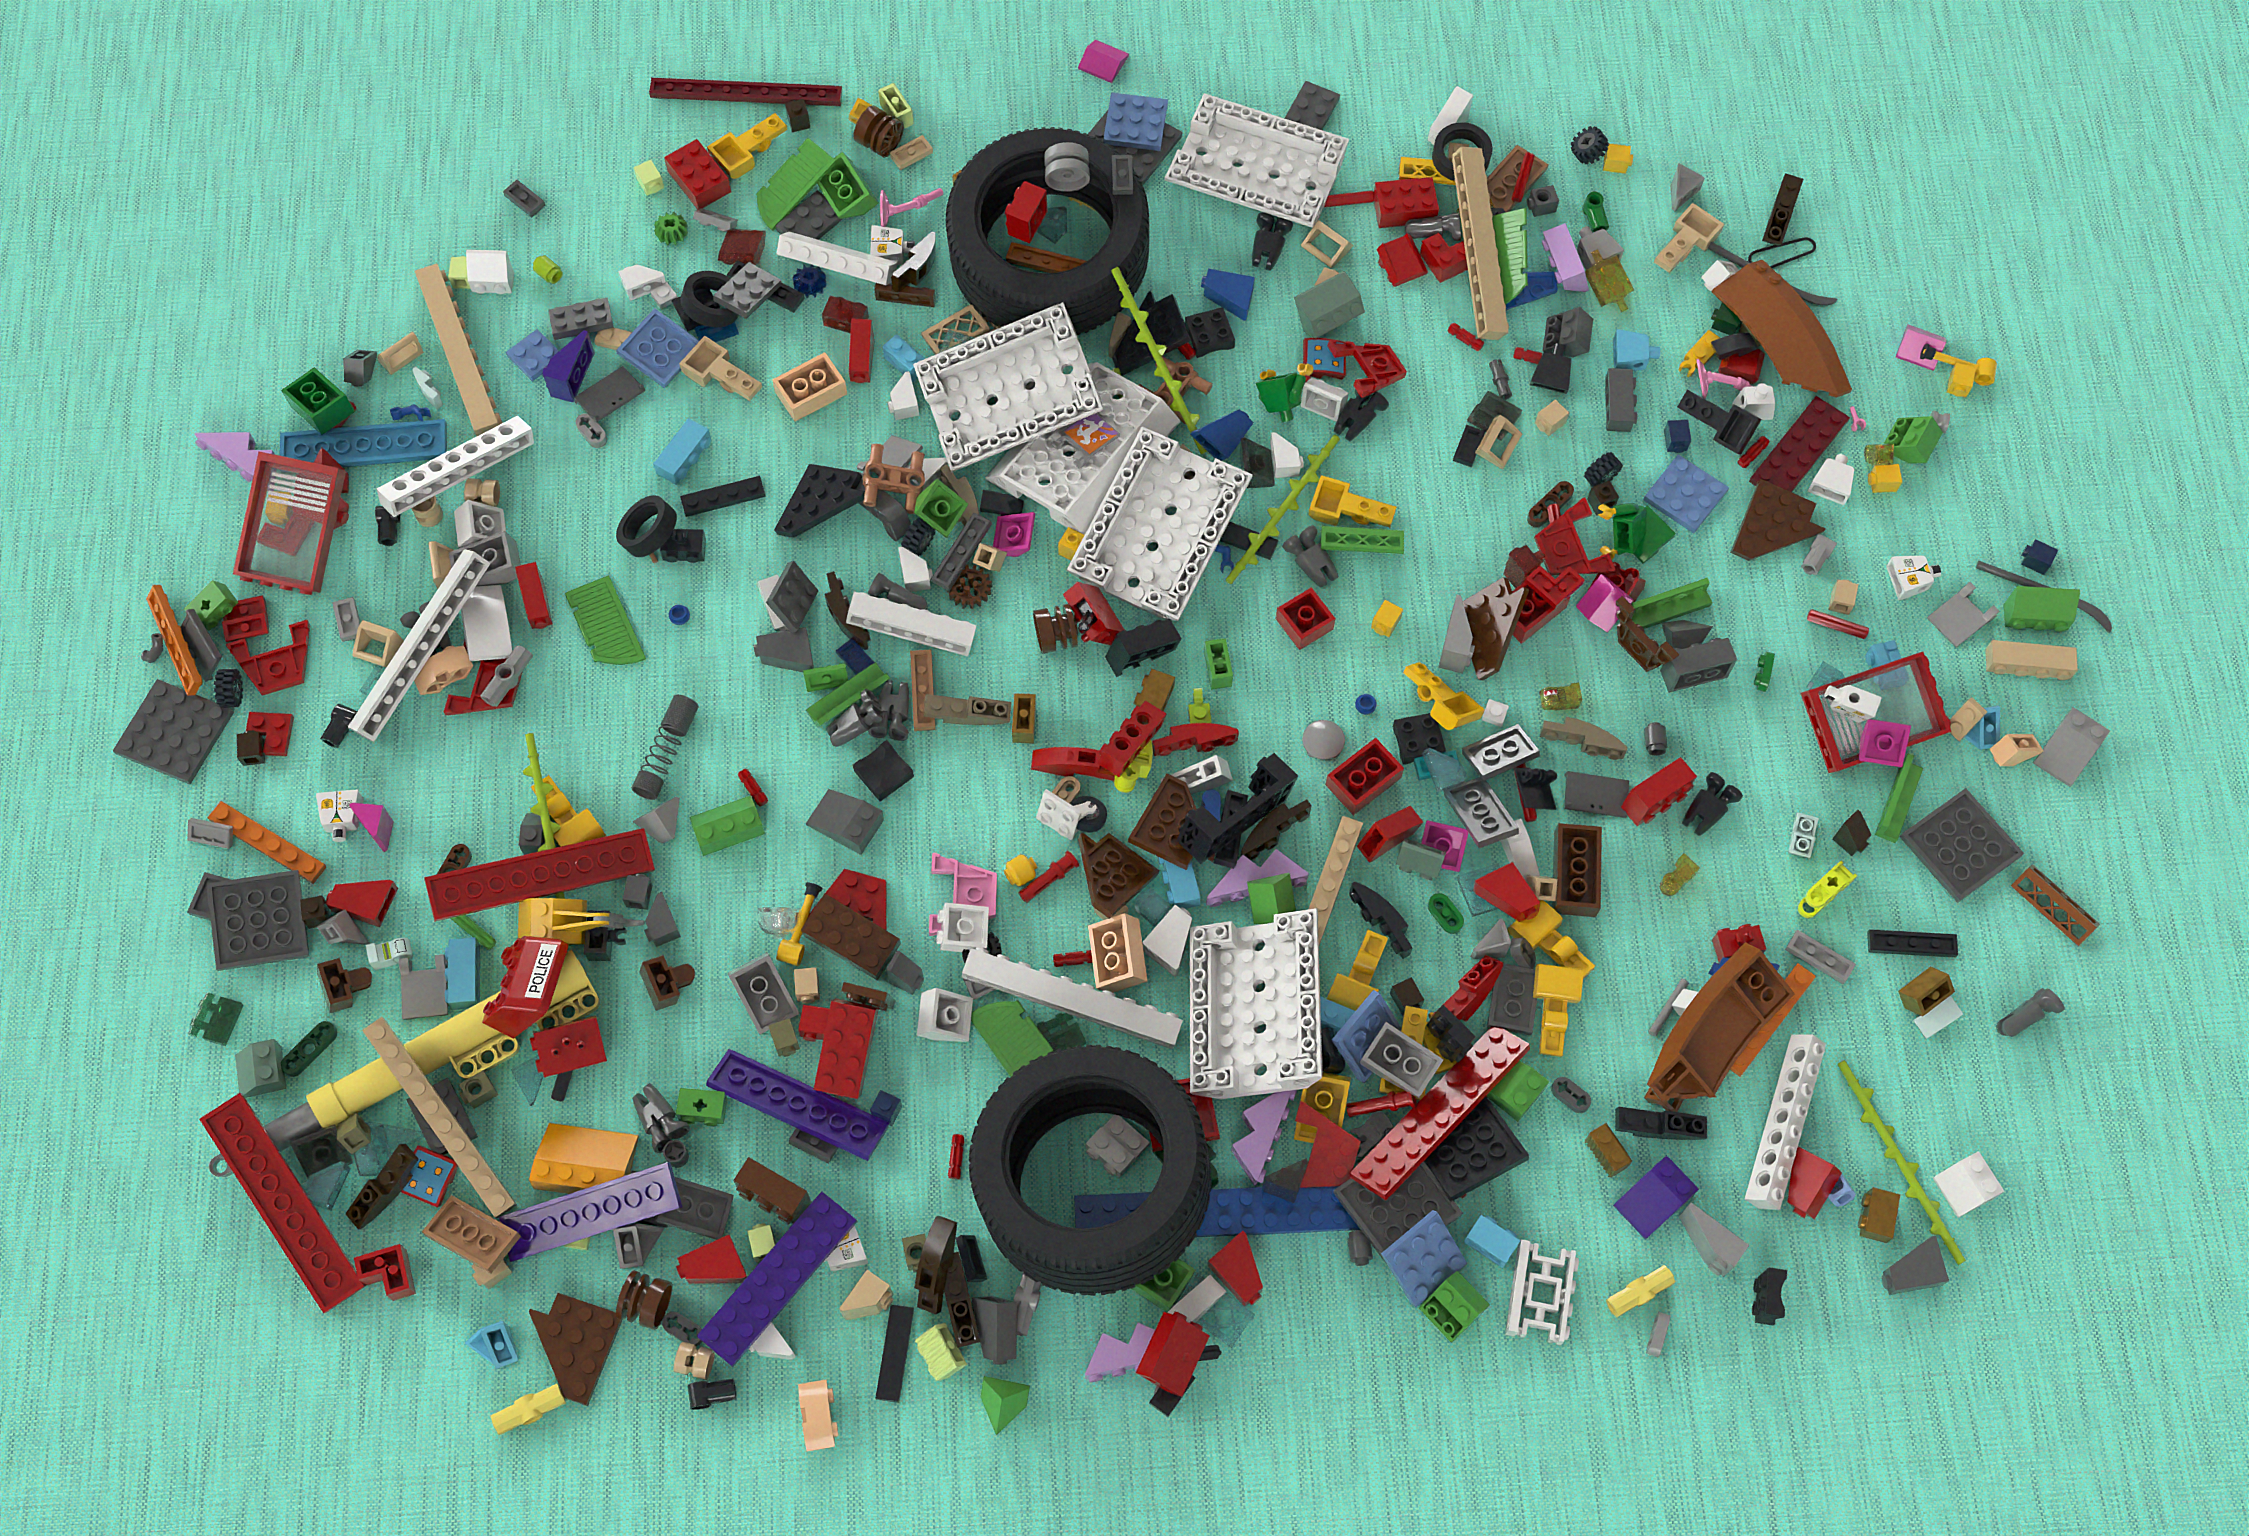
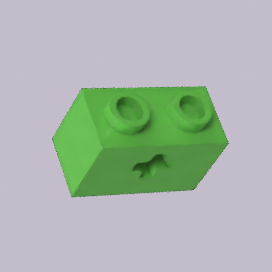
(212, 604)
(1218, 663)
(692, 1099)

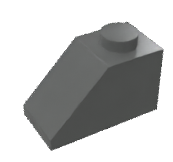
(359, 367)
(531, 834)
(660, 923)
(904, 973)

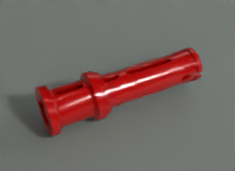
(1056, 871)
(1391, 1101)

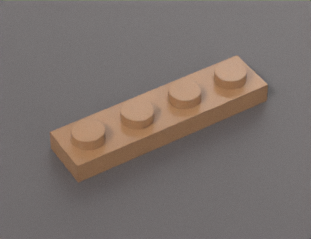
(921, 685)

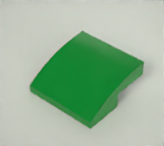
(1656, 536)

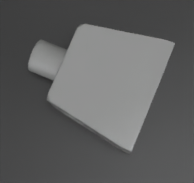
(1598, 240)

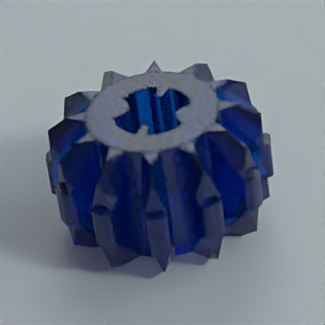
(809, 280)

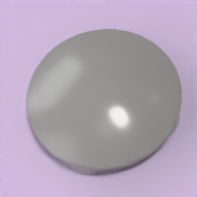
(1323, 739)

